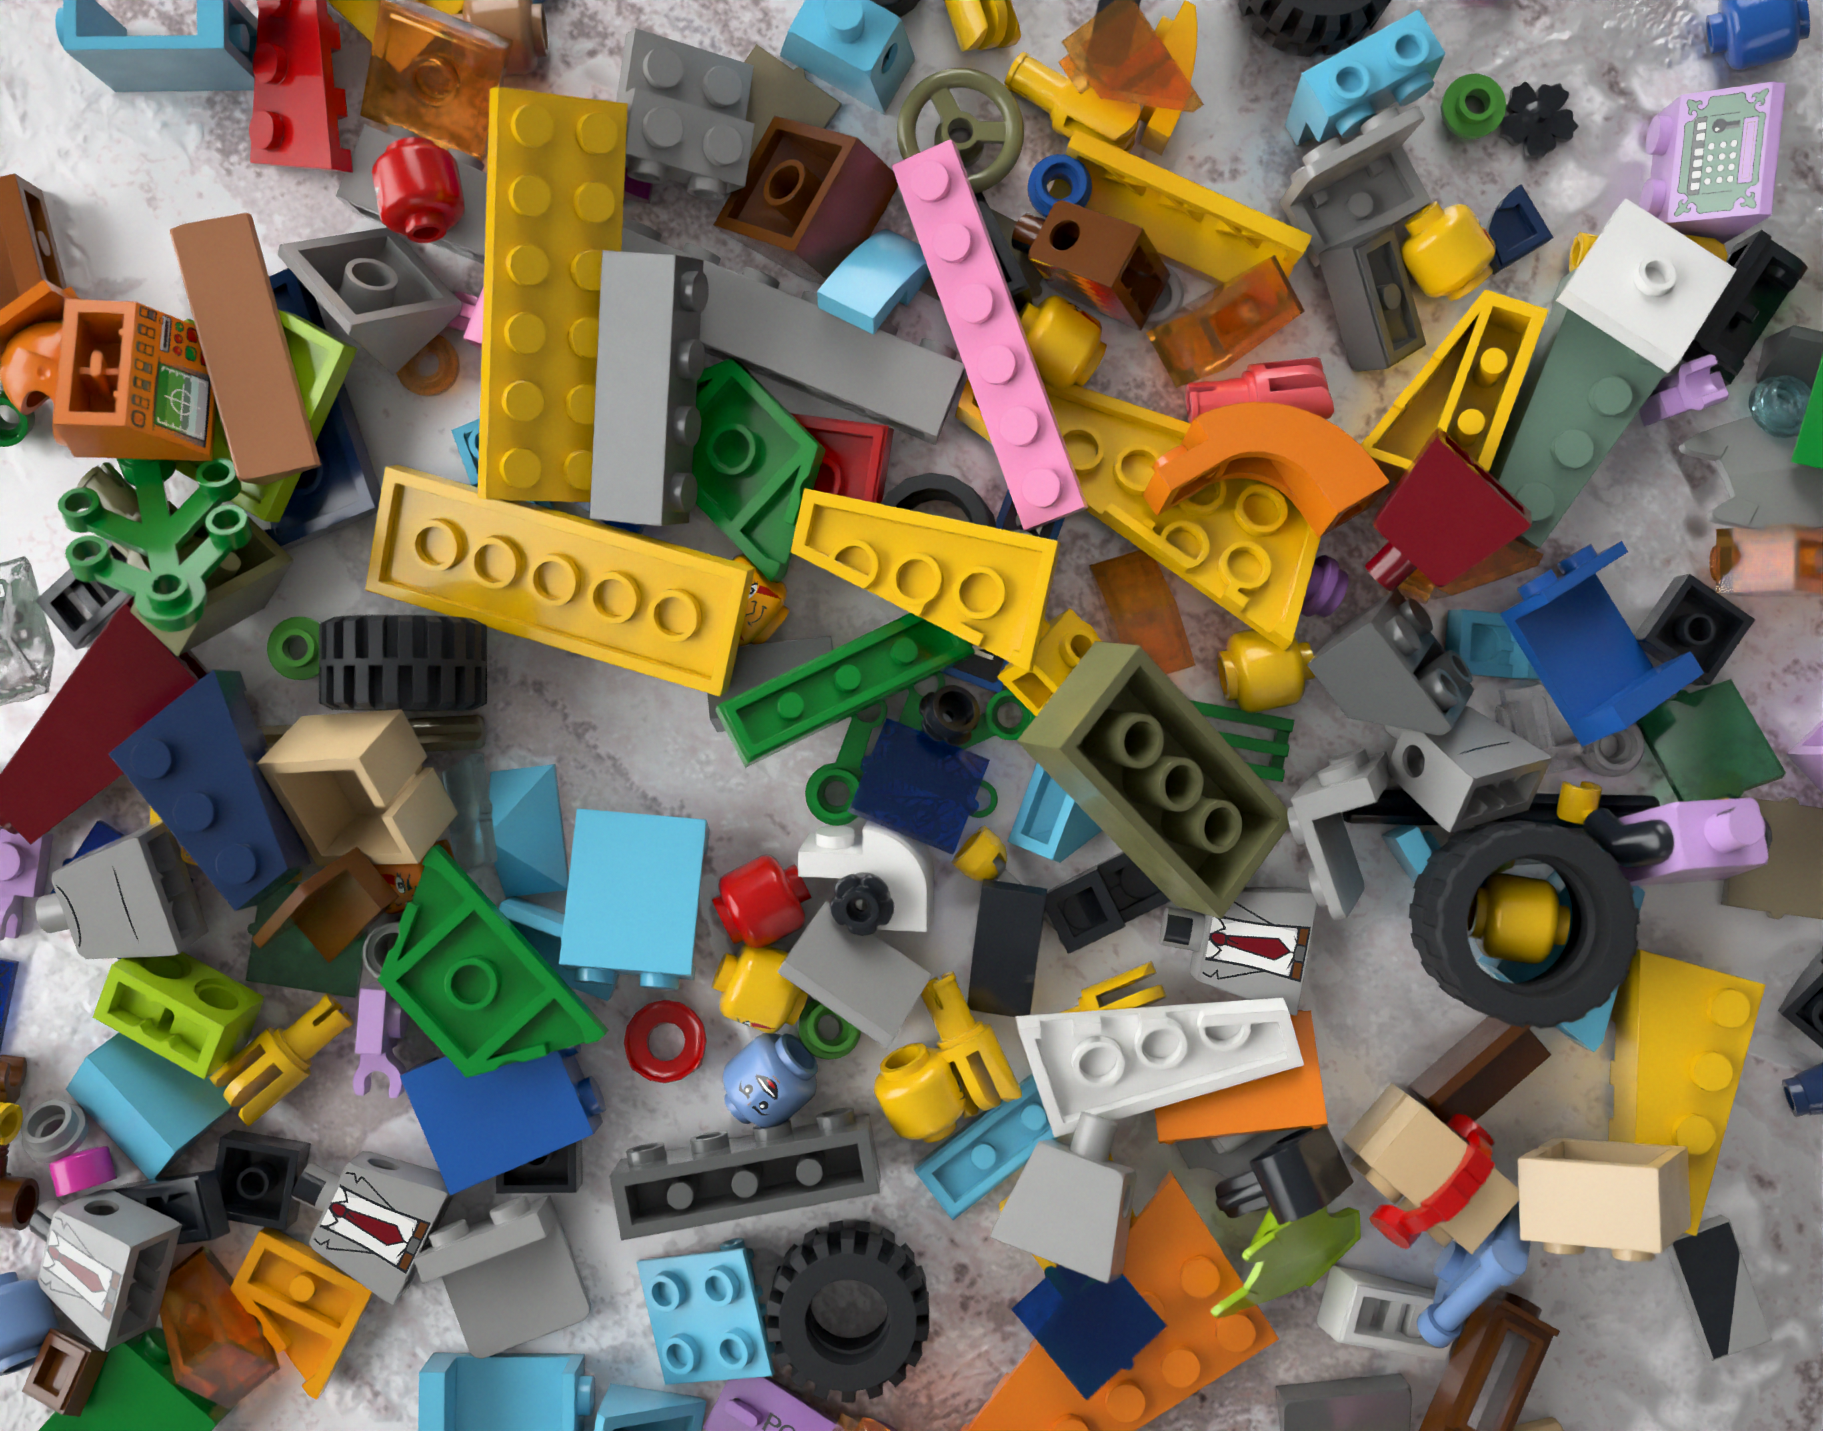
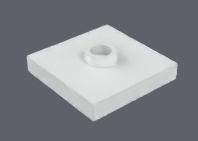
(1646, 285)

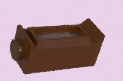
(1491, 1368)

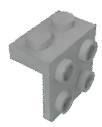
(1356, 184)
(1317, 821)
(507, 1275)

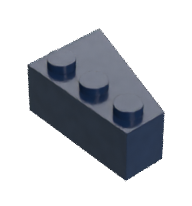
(205, 785)

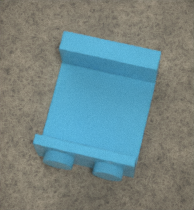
(210, 61)
(633, 897)
(505, 1392)

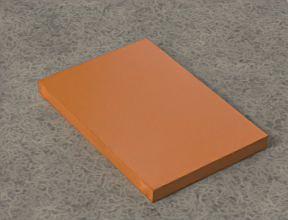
(1262, 1105)

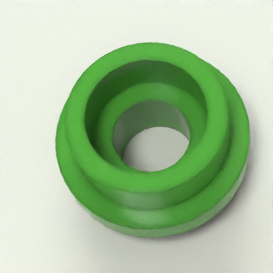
(1457, 115)
(279, 644)
(815, 1044)

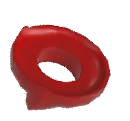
(638, 1035)

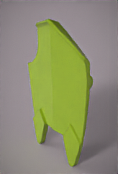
(1292, 1256)

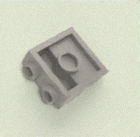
(685, 115)

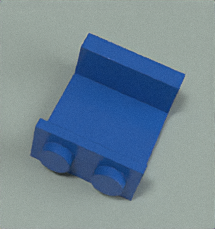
(1589, 651)
(501, 1116)

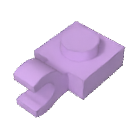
(1685, 391)
(21, 874)
(378, 1030)

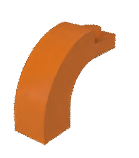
(1278, 445)

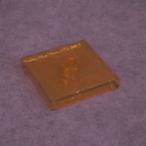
(434, 75)

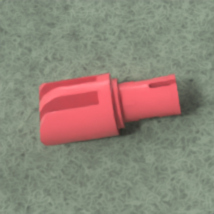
(1285, 382)

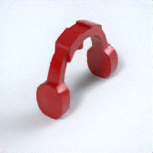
(1448, 1200)

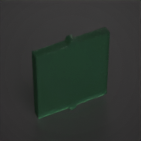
(1709, 744)
(296, 962)

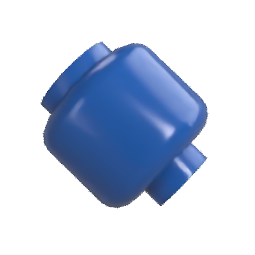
(1757, 30)

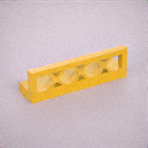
(1183, 220)

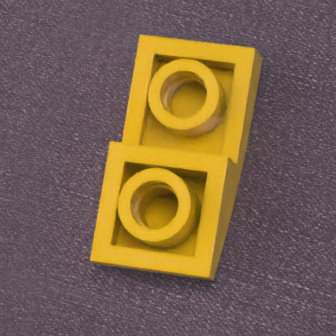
(1181, 42)

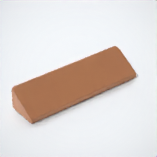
(245, 348)

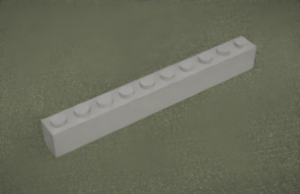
(743, 318)

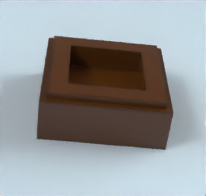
(64, 1372)

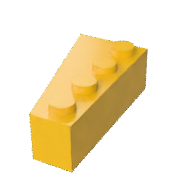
(1680, 1060)

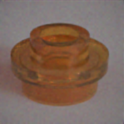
(444, 376)

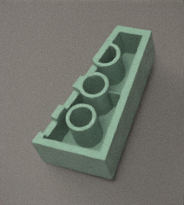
(1568, 415)

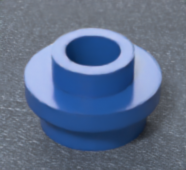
(1058, 167)

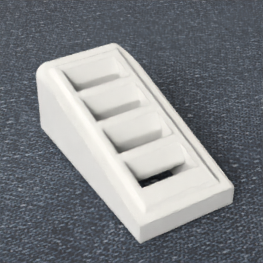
(1350, 1304)

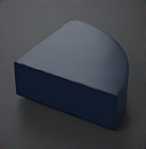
(1516, 229)

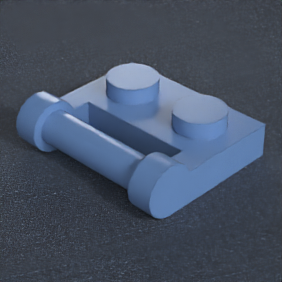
(1471, 1278)

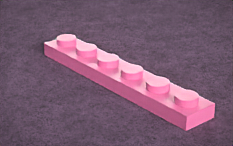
(989, 336)

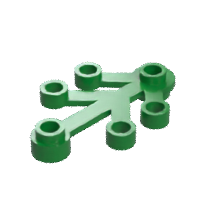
(171, 594)
(853, 748)

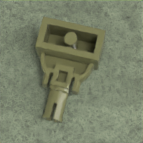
(234, 589)

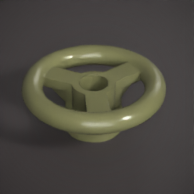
(1006, 132)

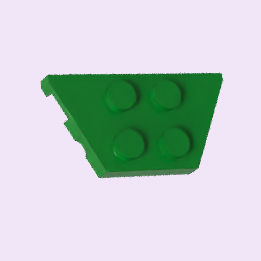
(752, 465)
(477, 978)

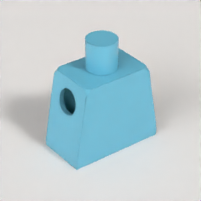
(846, 48)

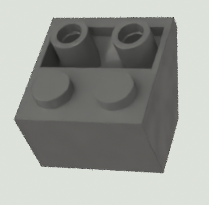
(1393, 669)

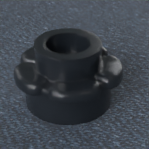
(959, 706)
(864, 887)

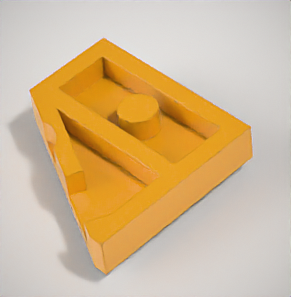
(301, 1304)

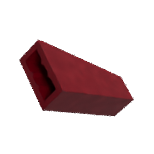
(104, 701)

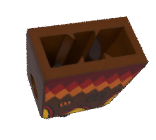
(1094, 260)

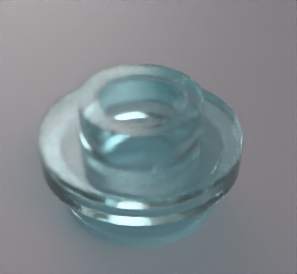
(1779, 405)

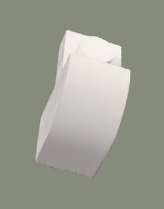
(893, 857)

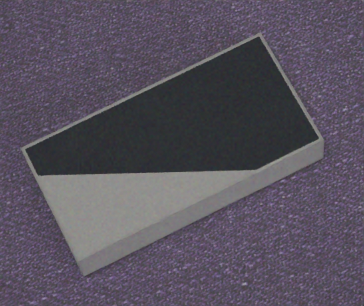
(1718, 1289)

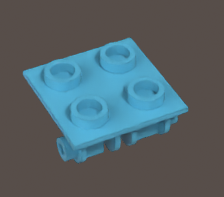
(707, 1315)

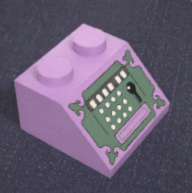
(1715, 160)

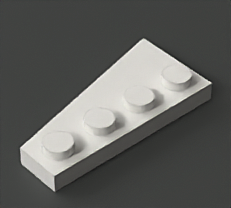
(1152, 1056)

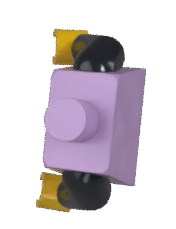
(1673, 840)

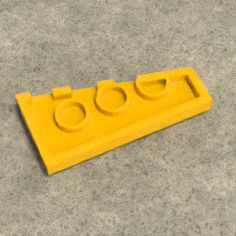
(951, 572)

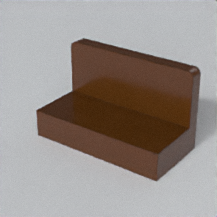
(333, 906)
(1479, 1070)

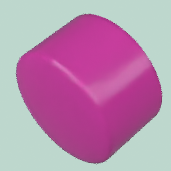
(82, 1170)

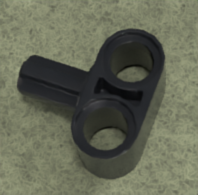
(1290, 1177)

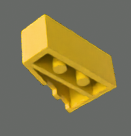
(1463, 386)

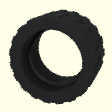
(1600, 936)

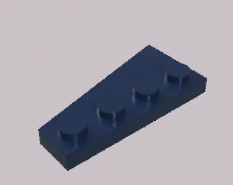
(346, 482)

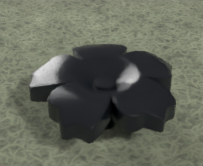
(1537, 119)

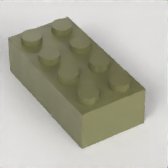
(1157, 777)

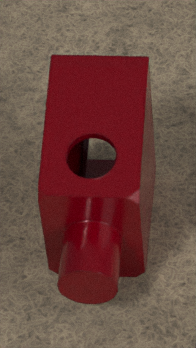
(1443, 517)

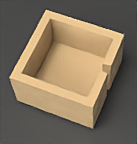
(358, 785)
(1412, 1155)
(1604, 1197)

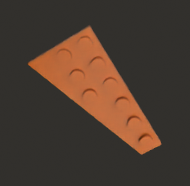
(1182, 1278)

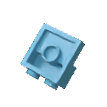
(1365, 78)

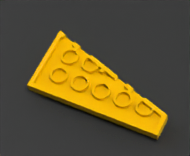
(1229, 541)

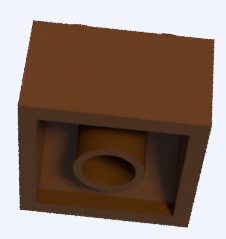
(808, 198)

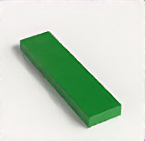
(838, 685)

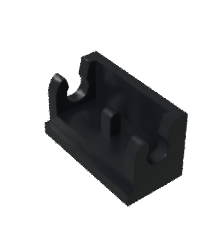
(1747, 303)

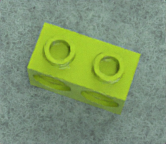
(179, 1009)

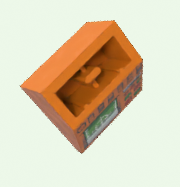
(132, 384)

